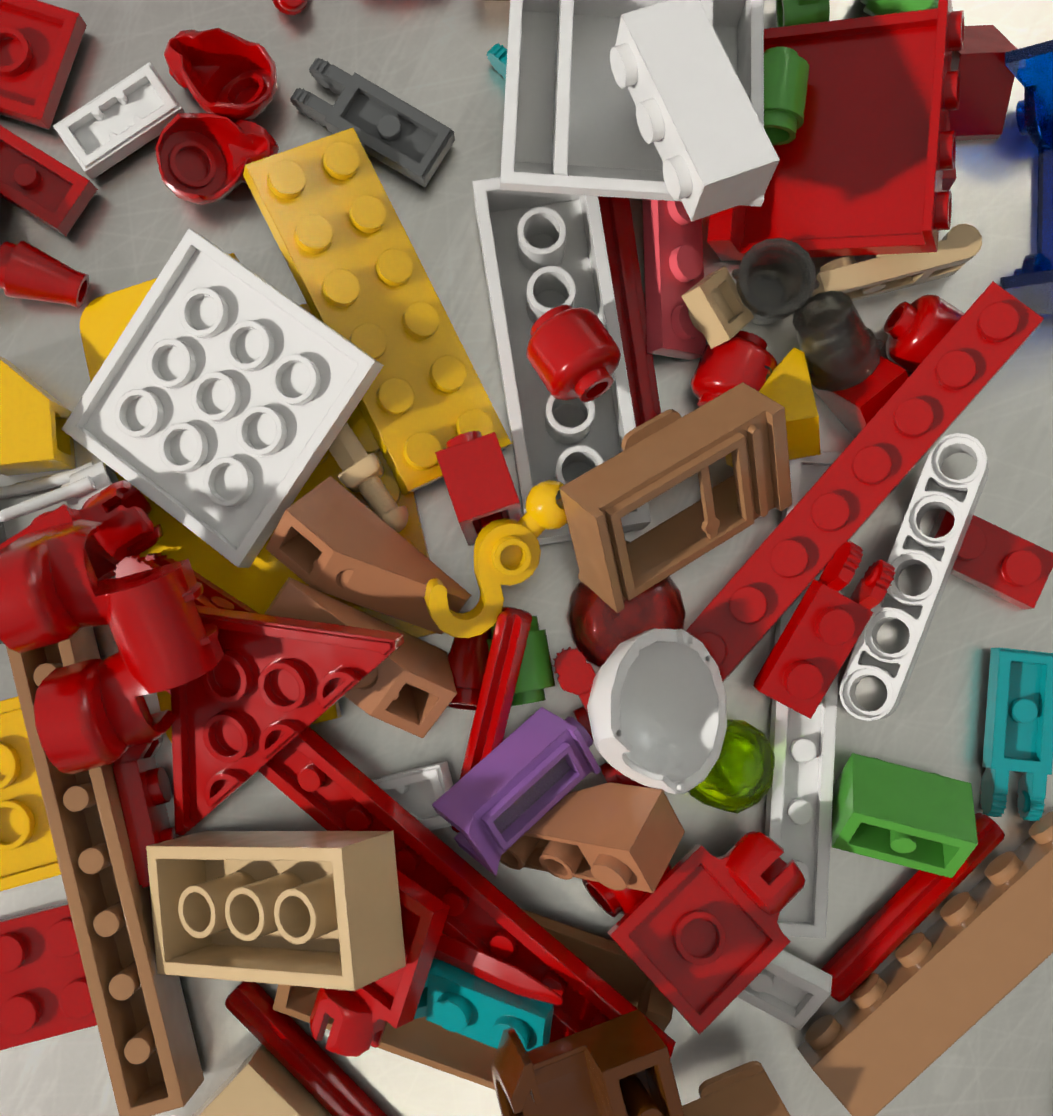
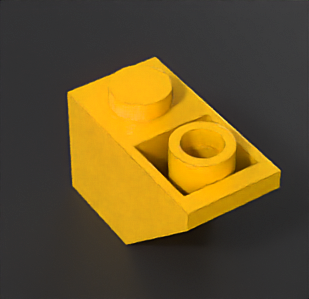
(31, 426)

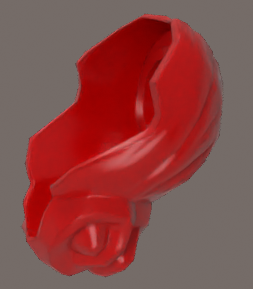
(223, 72)
(207, 153)

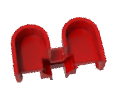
(97, 706)

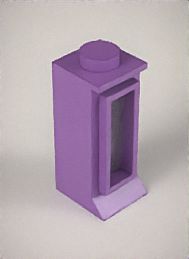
(517, 785)

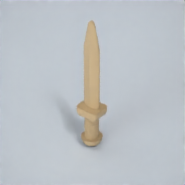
(363, 475)

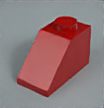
(478, 482)

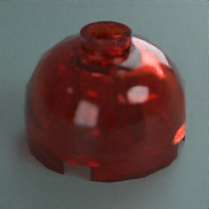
(599, 629)

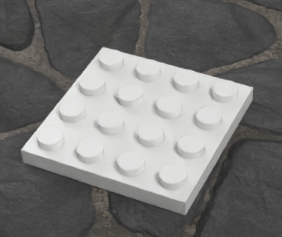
(220, 398)

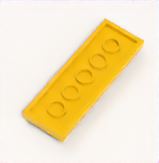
(376, 294)

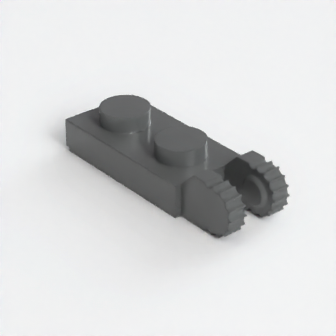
(384, 123)

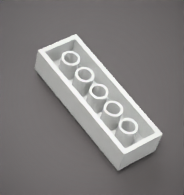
(535, 258)

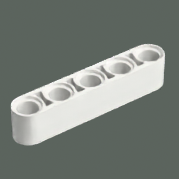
(913, 548)

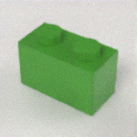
(903, 815)

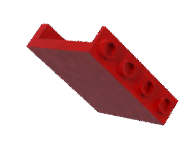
(870, 140)

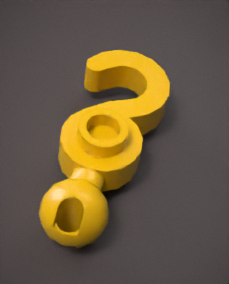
(503, 555)

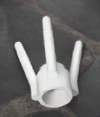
(76, 488)

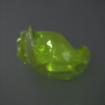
(741, 772)

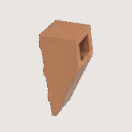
(358, 557)
(406, 688)
(603, 836)

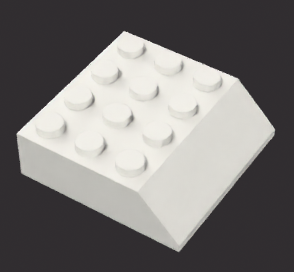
(567, 116)

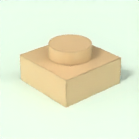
(717, 307)

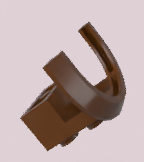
(594, 1072)

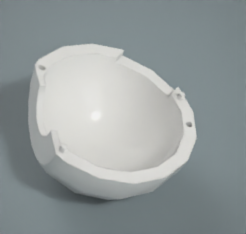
(659, 710)

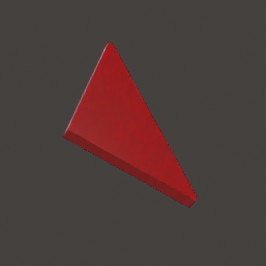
(259, 699)

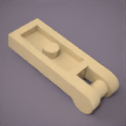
(900, 271)

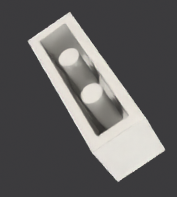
(692, 107)

